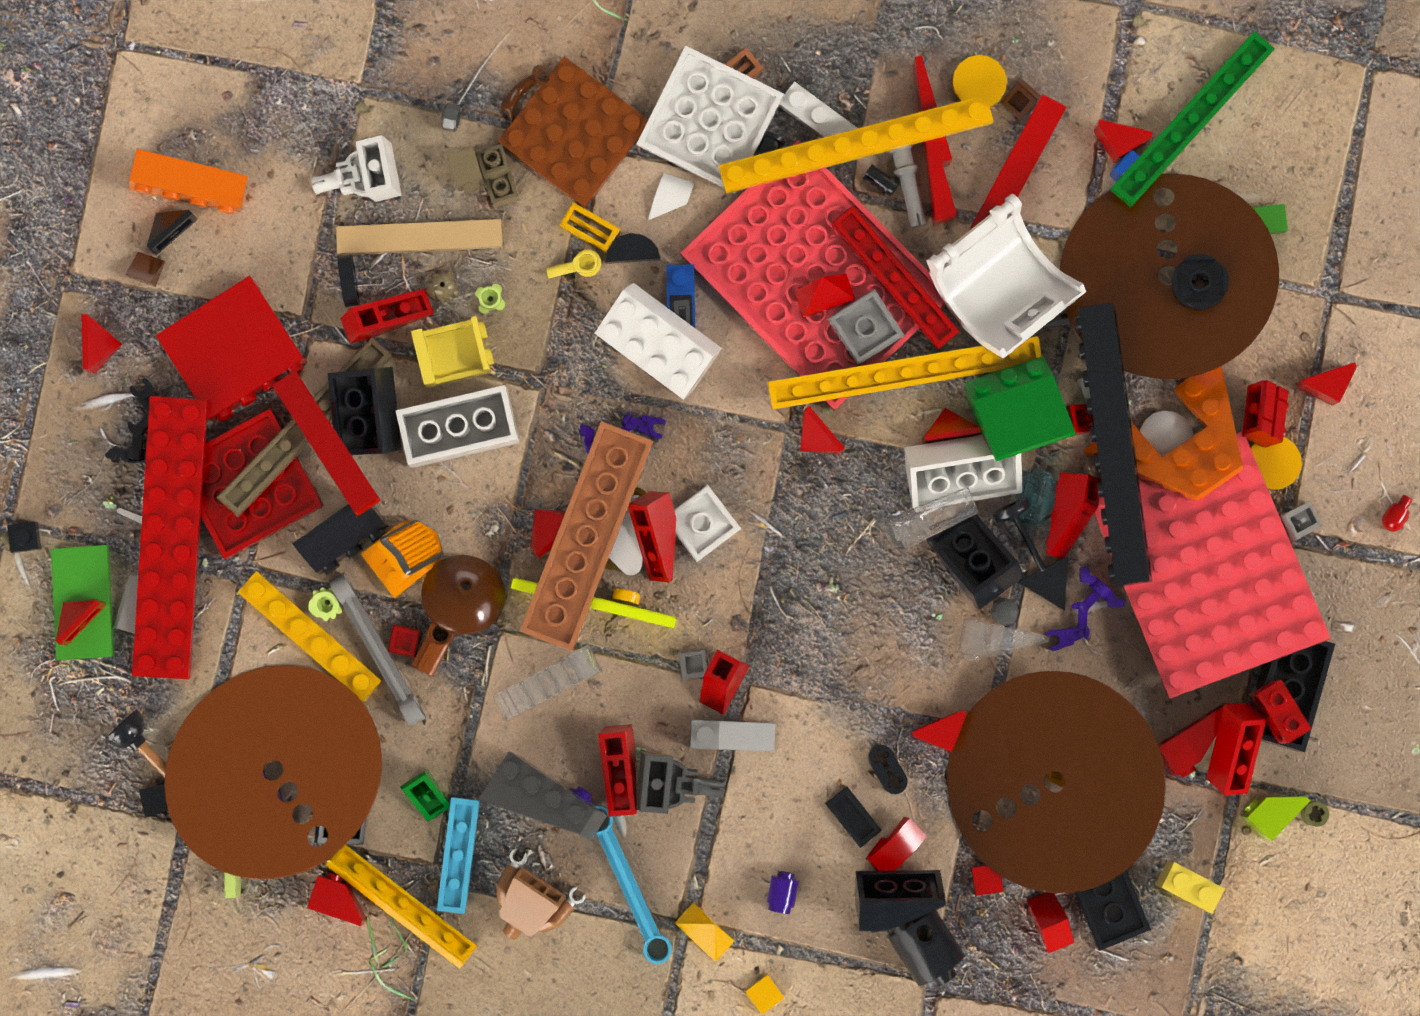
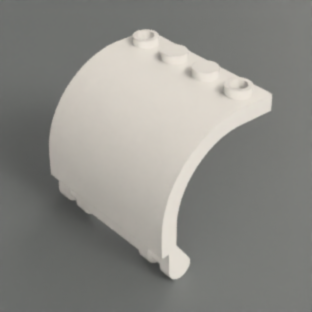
(1001, 281)

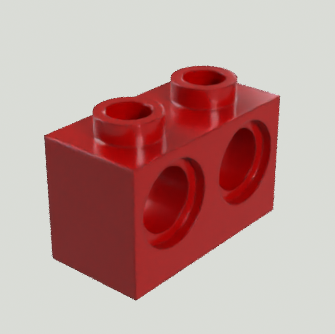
(1280, 711)

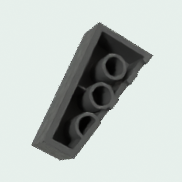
(534, 794)

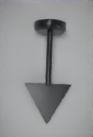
(1049, 580)

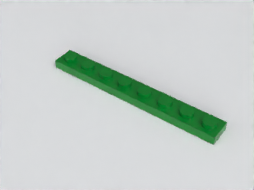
(1192, 119)

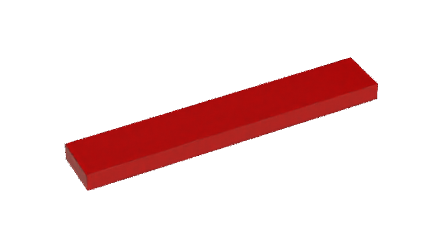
(895, 277)
(326, 443)

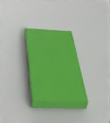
(84, 576)

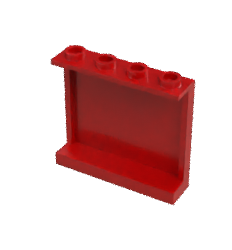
(231, 349)

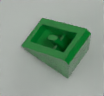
(426, 795)

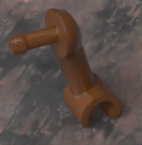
(517, 91)

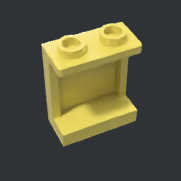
(452, 352)

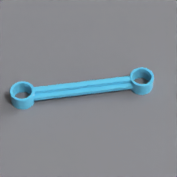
(631, 889)

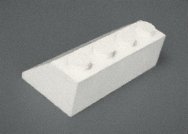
(956, 464)

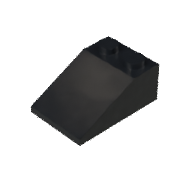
(976, 560)
(896, 897)

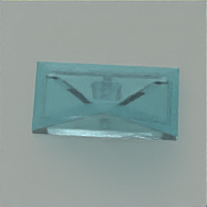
(1041, 493)

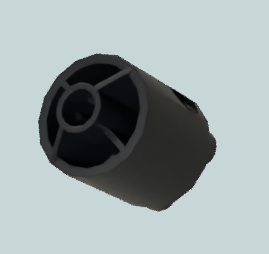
(930, 955)

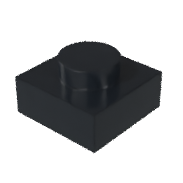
(24, 537)

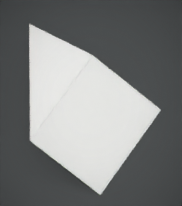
(670, 195)

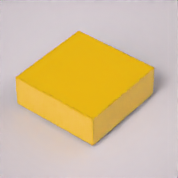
(764, 994)

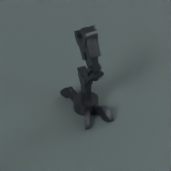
(136, 453)

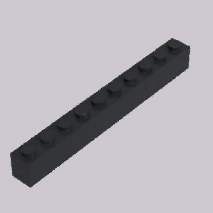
(1114, 444)

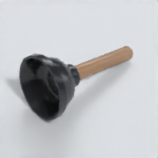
(130, 735)

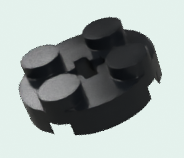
(1210, 271)

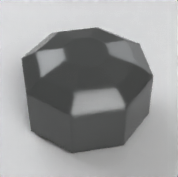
(450, 117)
(1004, 611)

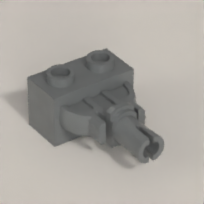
(664, 784)

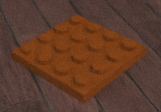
(574, 132)

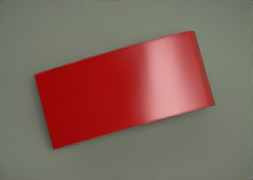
(897, 848)

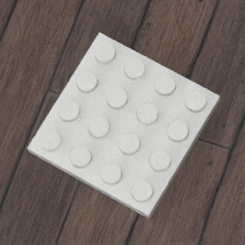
(708, 116)

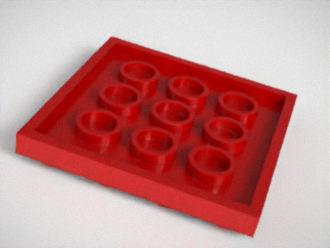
(278, 506)

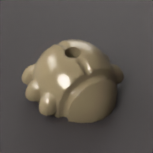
(444, 293)

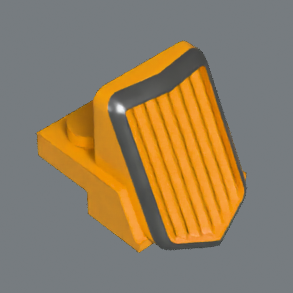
(404, 555)

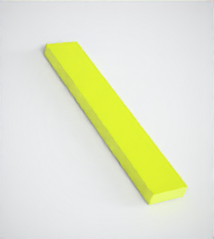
(609, 606)

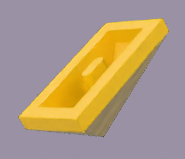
(704, 931)

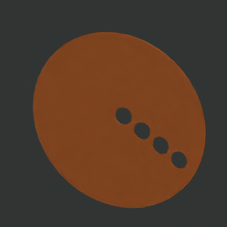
(218, 761)

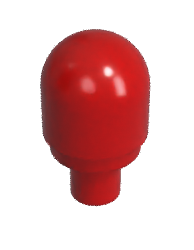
(1397, 514)

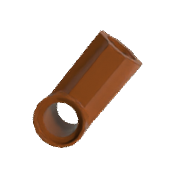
(431, 652)

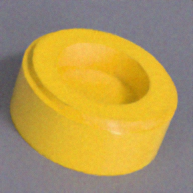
(626, 597)

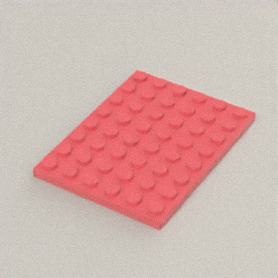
(782, 240)
(1222, 582)

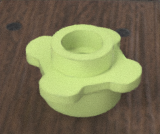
(490, 291)

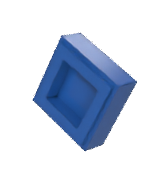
(1123, 165)

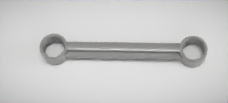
(405, 699)

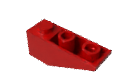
(1073, 508)

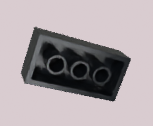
(1304, 678)

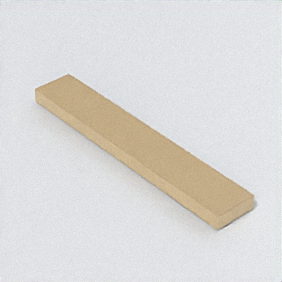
(419, 237)

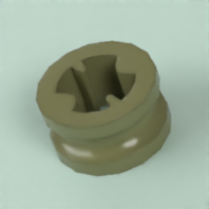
(1322, 818)

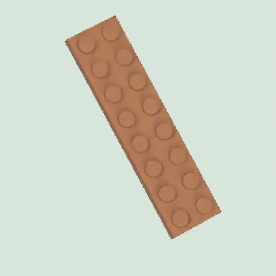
(586, 536)

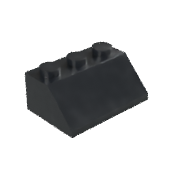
(365, 410)
(340, 537)

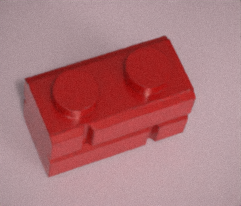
(1265, 413)

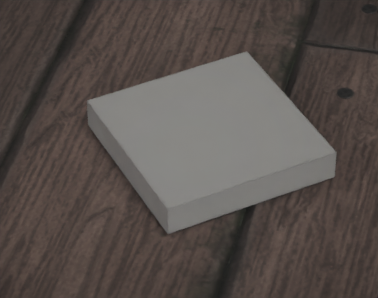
(865, 327)

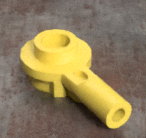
(586, 263)

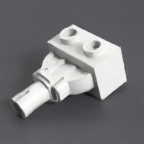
(365, 172)

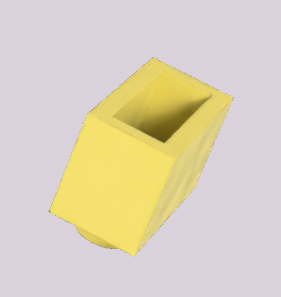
(1190, 886)

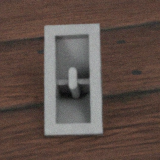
(1300, 521)

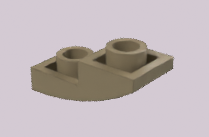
(497, 176)

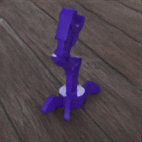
(640, 424)
(1069, 635)

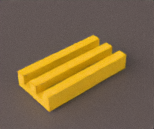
(609, 239)

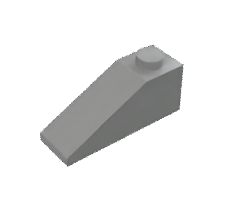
(732, 735)

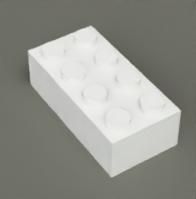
(658, 340)
(457, 426)

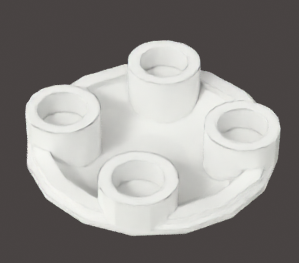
(1166, 431)

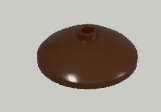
(459, 609)

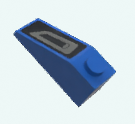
(681, 291)

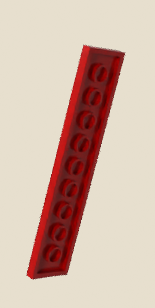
(170, 537)

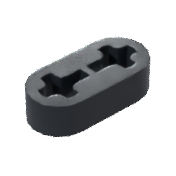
(348, 280)
(881, 773)

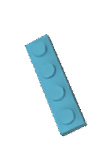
(458, 855)

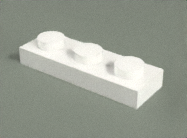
(813, 112)

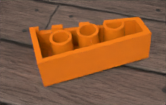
(187, 182)

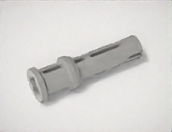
(906, 173)

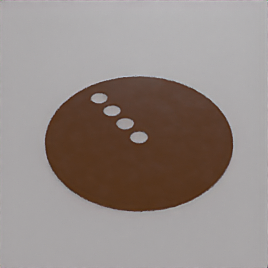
(1119, 264)
(1109, 773)

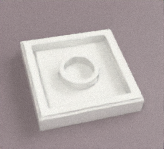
(703, 523)

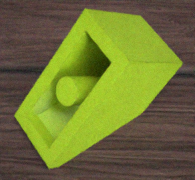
(1272, 813)

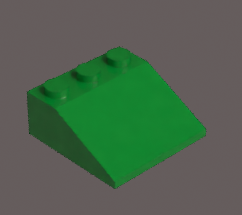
(1019, 408)

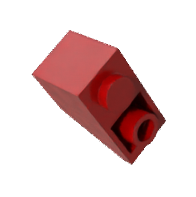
(722, 681)

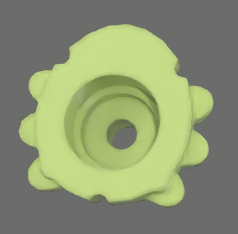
(320, 608)

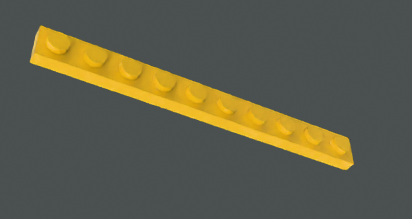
(856, 144)
(896, 374)

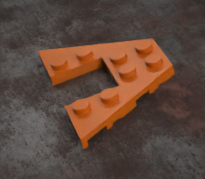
(1205, 458)

